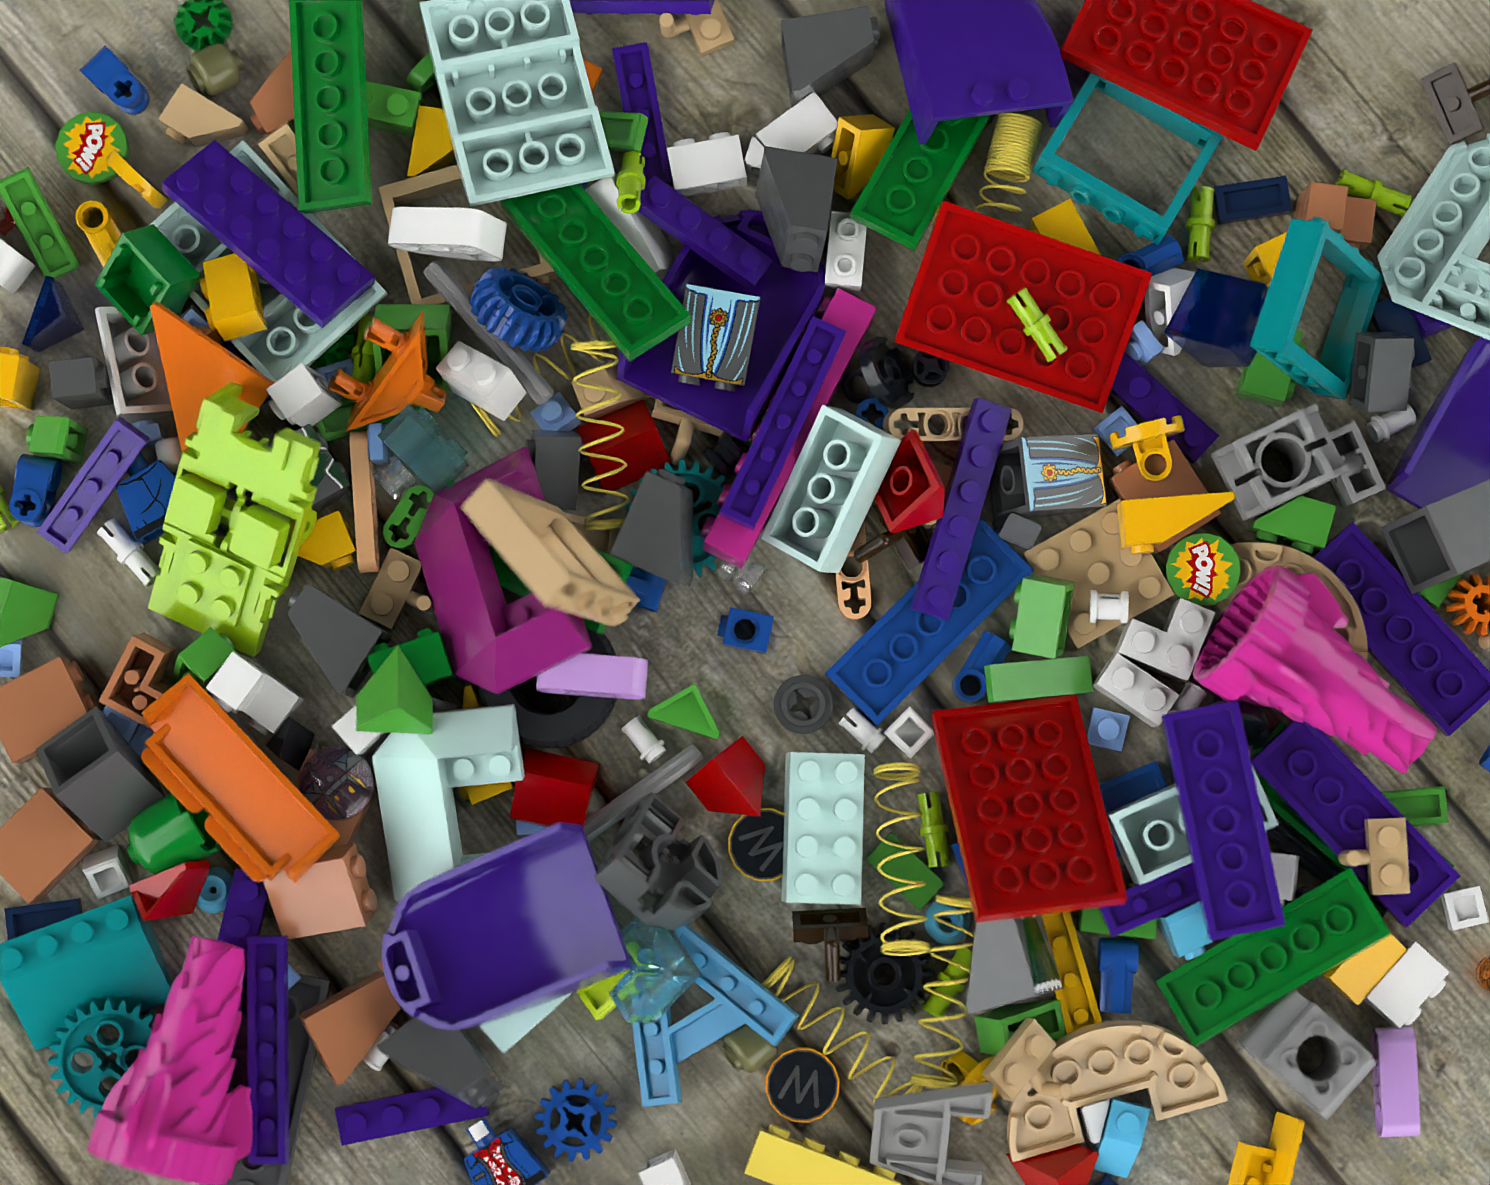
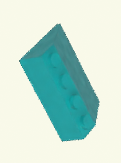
(79, 961)

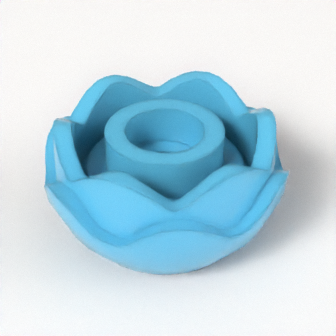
(215, 903)
(943, 933)

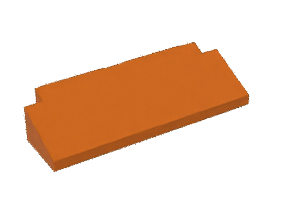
(220, 770)

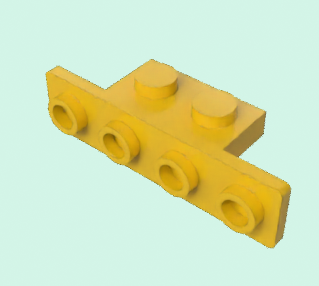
(1273, 1164)

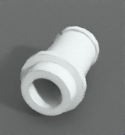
(1382, 427)
(1189, 698)
(864, 731)
(644, 740)
(374, 1057)

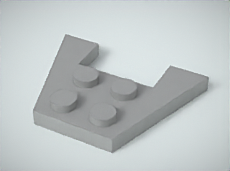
(914, 1128)

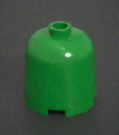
(168, 836)

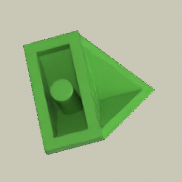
(24, 610)
(394, 700)
(686, 712)

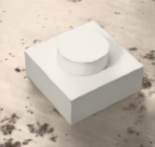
(1464, 908)

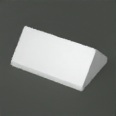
(636, 228)
(133, 368)

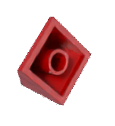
(638, 445)
(911, 487)
(553, 789)

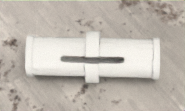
(129, 552)

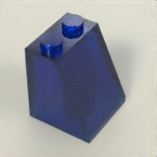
(1218, 319)

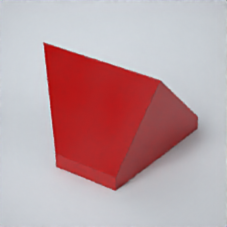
(731, 781)
(171, 891)
(1059, 1167)

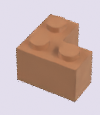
(1345, 214)
(138, 676)

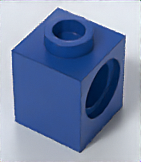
(758, 642)

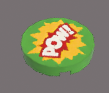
(85, 145)
(1203, 569)

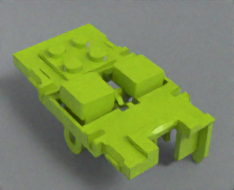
(234, 578)

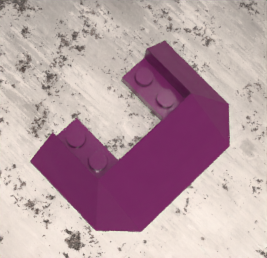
(482, 635)

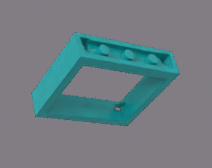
(1106, 199)
(1287, 297)

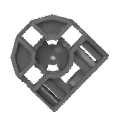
(678, 884)

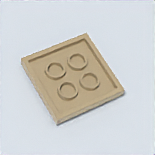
(1094, 560)

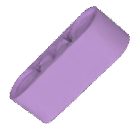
(597, 677)
(1395, 1082)

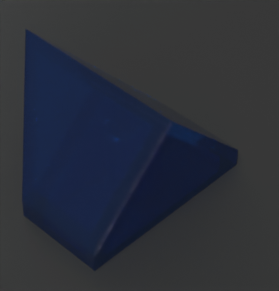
(52, 318)

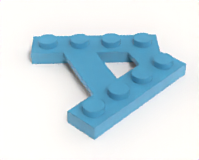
(736, 1002)

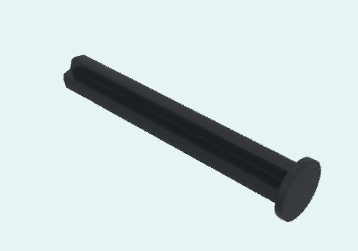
(1309, 858)

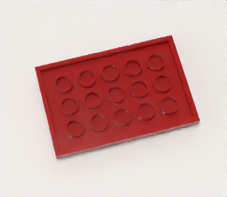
(1196, 57)
(964, 316)
(1027, 808)

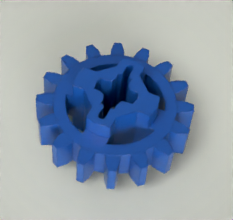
(564, 1106)

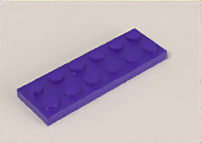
(268, 233)
(1408, 634)
(1335, 800)
(1223, 820)

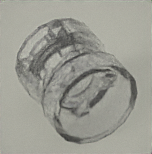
(744, 578)

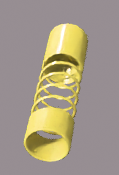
(1011, 154)

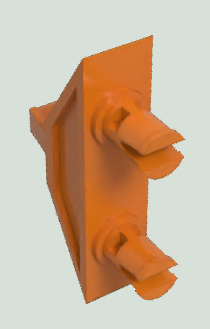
(399, 380)

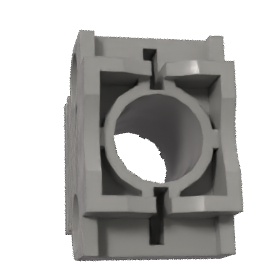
(1304, 445)
(1275, 1042)

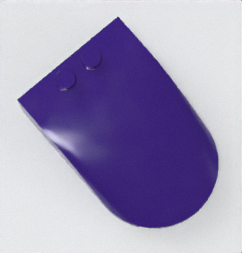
(976, 60)
(784, 313)
(1453, 439)
(503, 933)

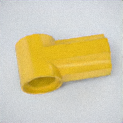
(103, 237)

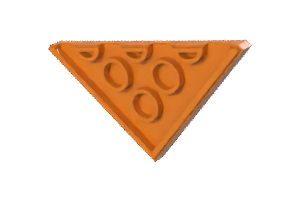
(198, 368)

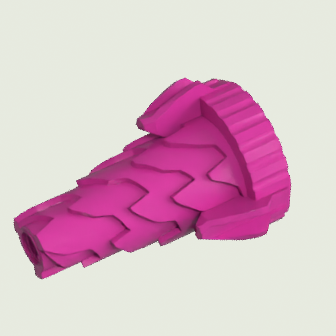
(1282, 654)
(173, 1101)

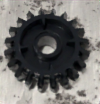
(875, 995)

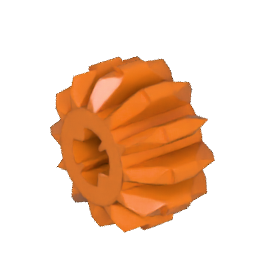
(1466, 609)

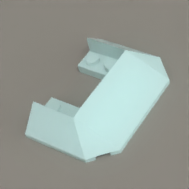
(1436, 245)
(417, 784)

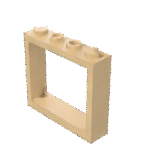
(425, 187)
(550, 554)

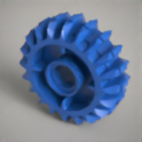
(518, 309)

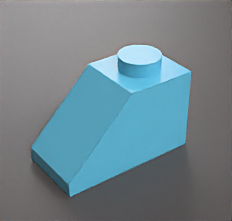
(1185, 931)
(1121, 1136)

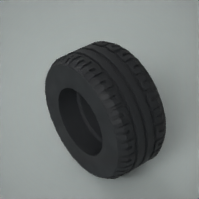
(564, 726)

